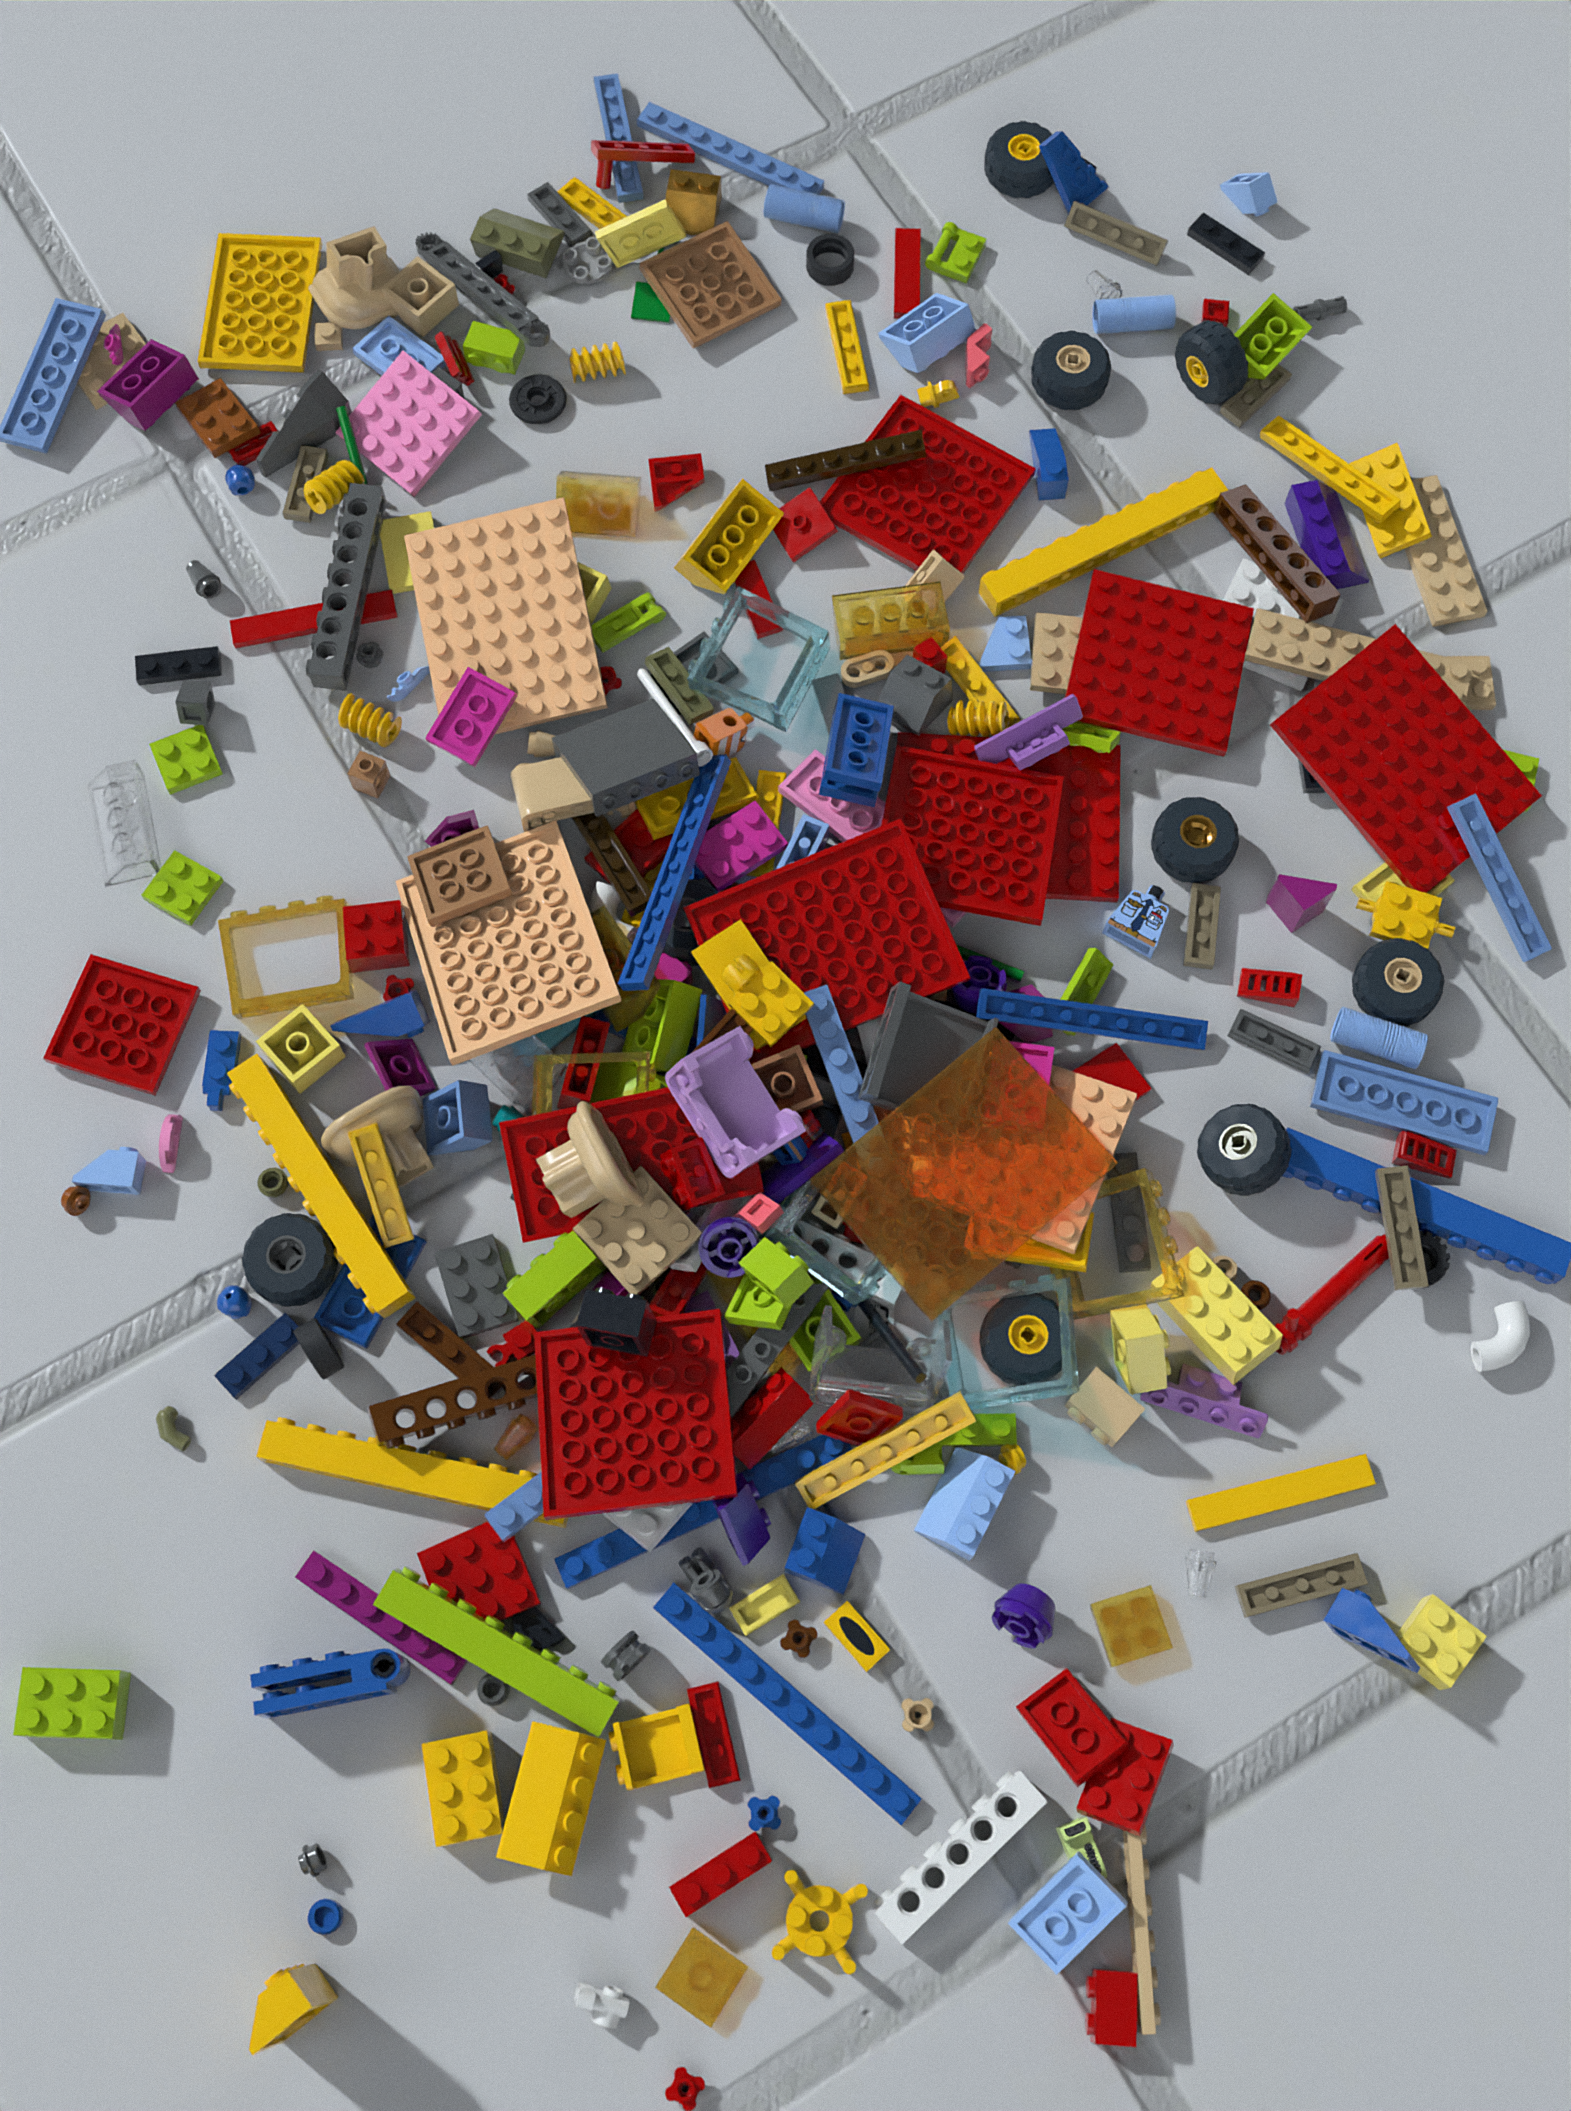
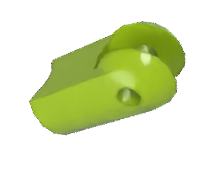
(925, 1462)

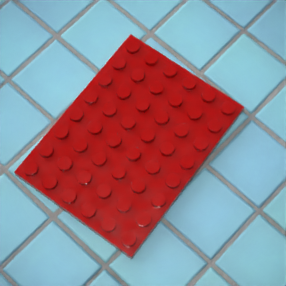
(1399, 752)
(1088, 816)
(843, 921)

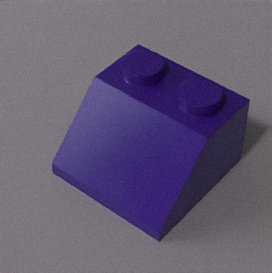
(744, 1521)

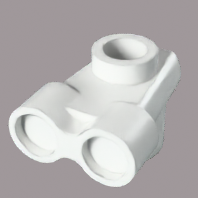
(607, 2003)

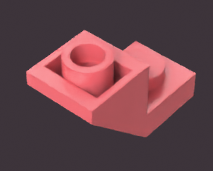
(975, 355)
(759, 1212)

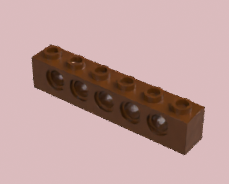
(1276, 553)
(392, 1435)

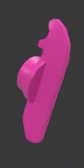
(114, 345)

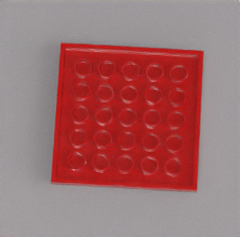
(931, 502)
(1159, 662)
(978, 830)
(634, 1426)

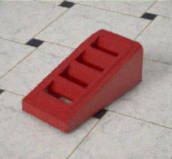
(1282, 978)
(1401, 1157)

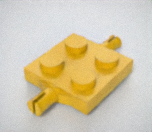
(1405, 915)

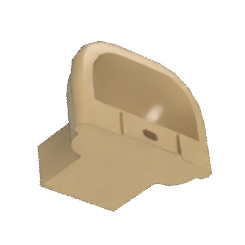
(353, 279)
(398, 1118)
(589, 1166)

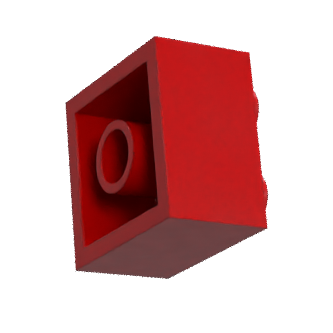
(376, 936)

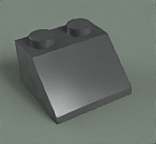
(916, 694)

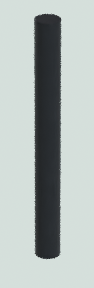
(892, 1341)

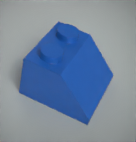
(824, 1551)

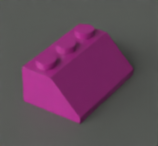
(149, 384)

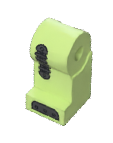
(1078, 1837)

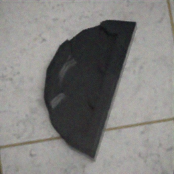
(537, 1628)

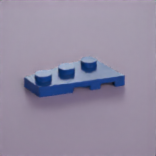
(1070, 172)

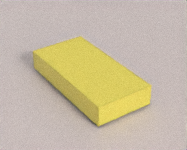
(764, 1605)

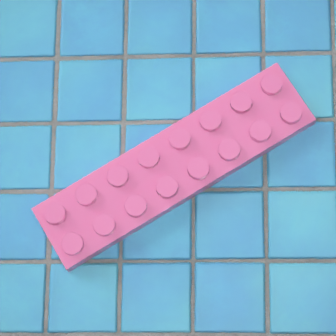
(844, 817)

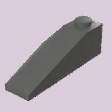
(309, 424)

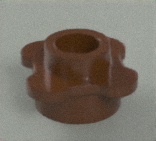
(802, 1647)

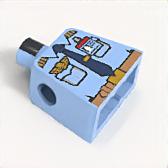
(1139, 920)

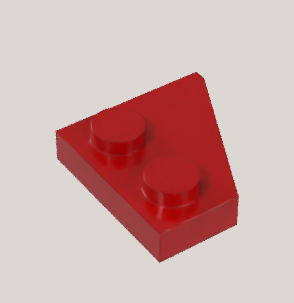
(674, 477)

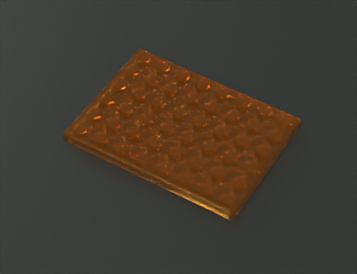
(963, 1173)

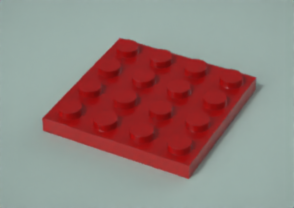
(122, 1024)

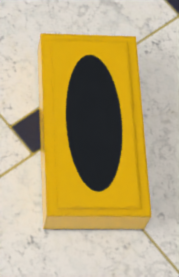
(856, 1636)

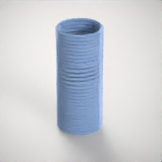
(795, 205)
(1134, 314)
(1369, 1035)

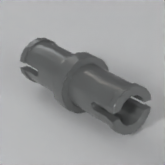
(1321, 308)

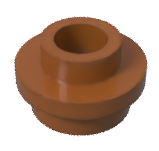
(75, 1200)

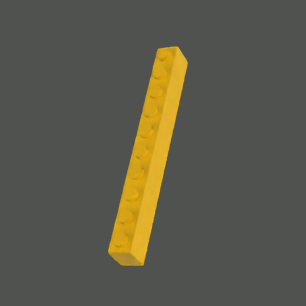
(1101, 542)
(321, 1187)
(391, 1469)

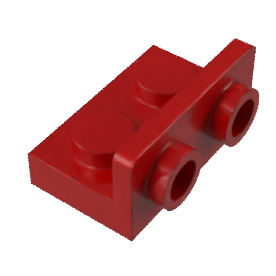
(691, 1174)

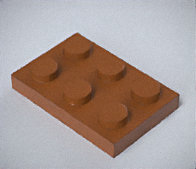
(217, 418)

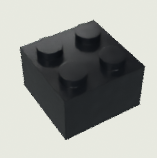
(616, 1321)

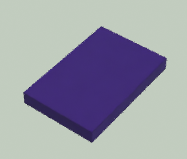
(783, 1180)

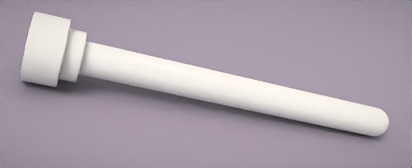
(703, 752)

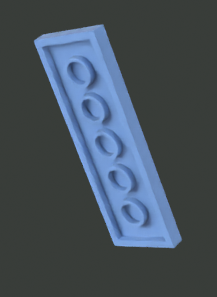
(51, 375)
(1404, 1102)

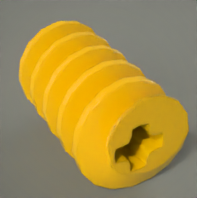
(596, 361)
(331, 485)
(978, 719)
(368, 722)

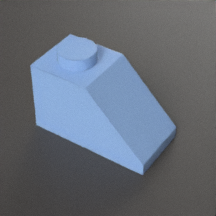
(1250, 192)
(114, 1172)

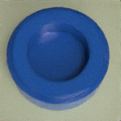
(325, 1916)

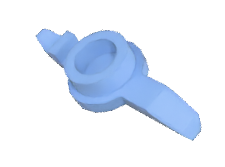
(407, 683)

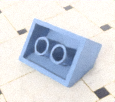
(928, 332)
(964, 1502)

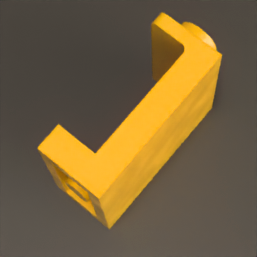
(656, 1748)

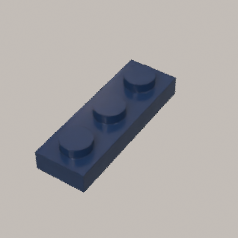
(259, 1357)

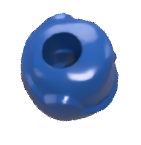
(240, 480)
(234, 1302)

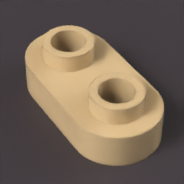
(866, 668)

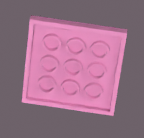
(410, 423)

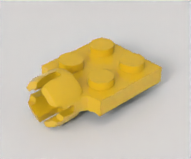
(765, 998)

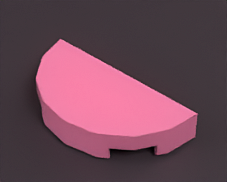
(169, 1142)

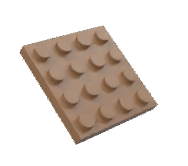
(710, 284)

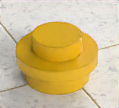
(1012, 1457)

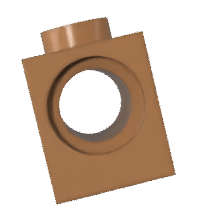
(369, 774)

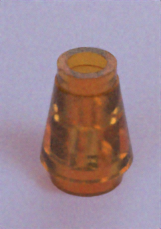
(516, 1436)

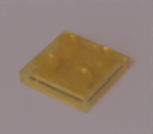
(1130, 1626)
(701, 1977)

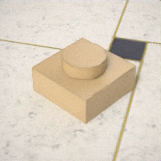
(328, 336)

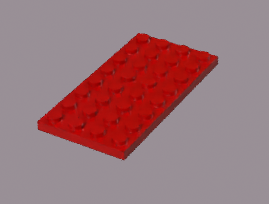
(644, 1128)

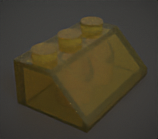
(600, 502)

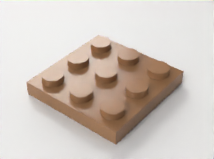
(459, 875)

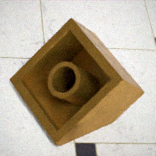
(694, 199)

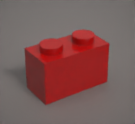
(1112, 2007)

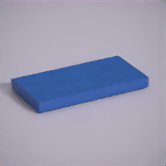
(344, 1307)

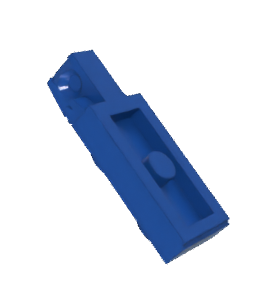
(220, 1059)

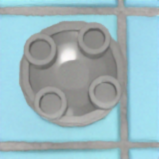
(586, 262)

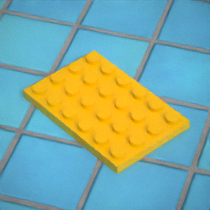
(260, 303)

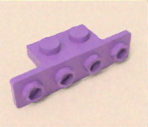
(1032, 737)
(1210, 1400)

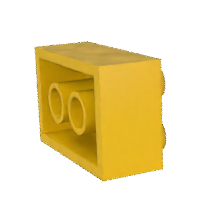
(463, 1788)

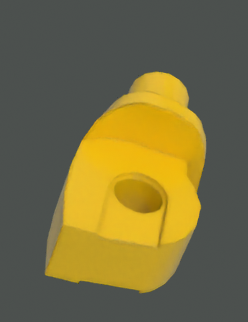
(939, 393)

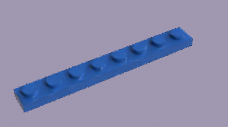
(1092, 1019)

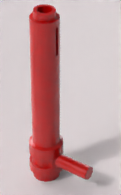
(1299, 1322)

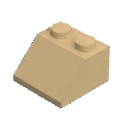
(421, 296)
(1103, 1408)

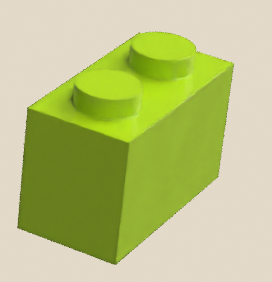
(493, 348)
(777, 1272)

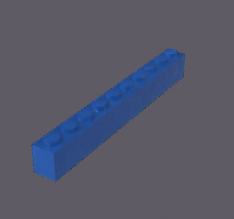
(1437, 1211)

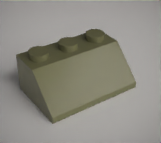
(518, 240)

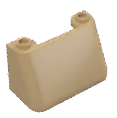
(551, 793)

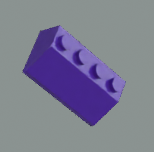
(1325, 533)

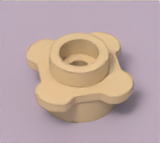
(911, 1722)

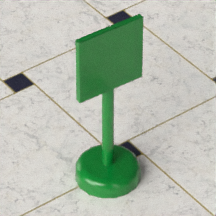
(647, 304)

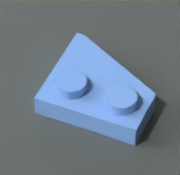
(1007, 646)

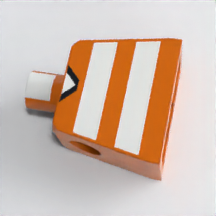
(724, 731)

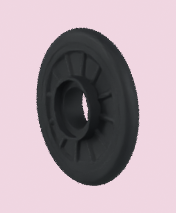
(542, 412)

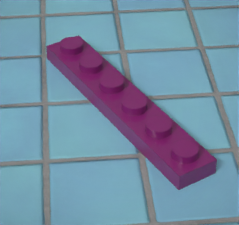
(358, 1602)

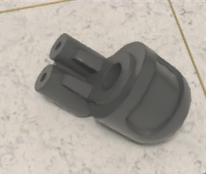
(709, 1585)

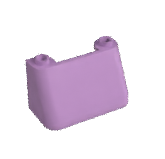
(731, 1104)

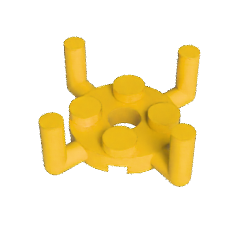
(840, 1924)

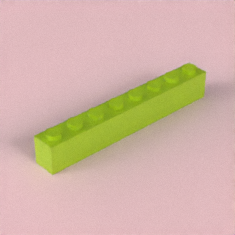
(497, 1651)

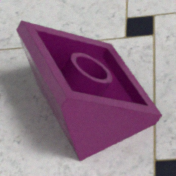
(1299, 899)
(400, 1065)

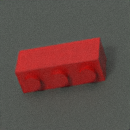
(581, 1076)
(768, 1417)
(720, 1874)

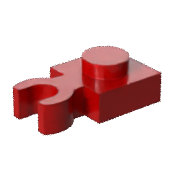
(519, 1343)

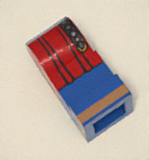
(799, 1145)

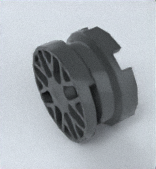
(625, 1655)

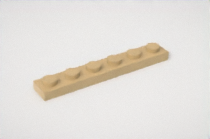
(1141, 1938)

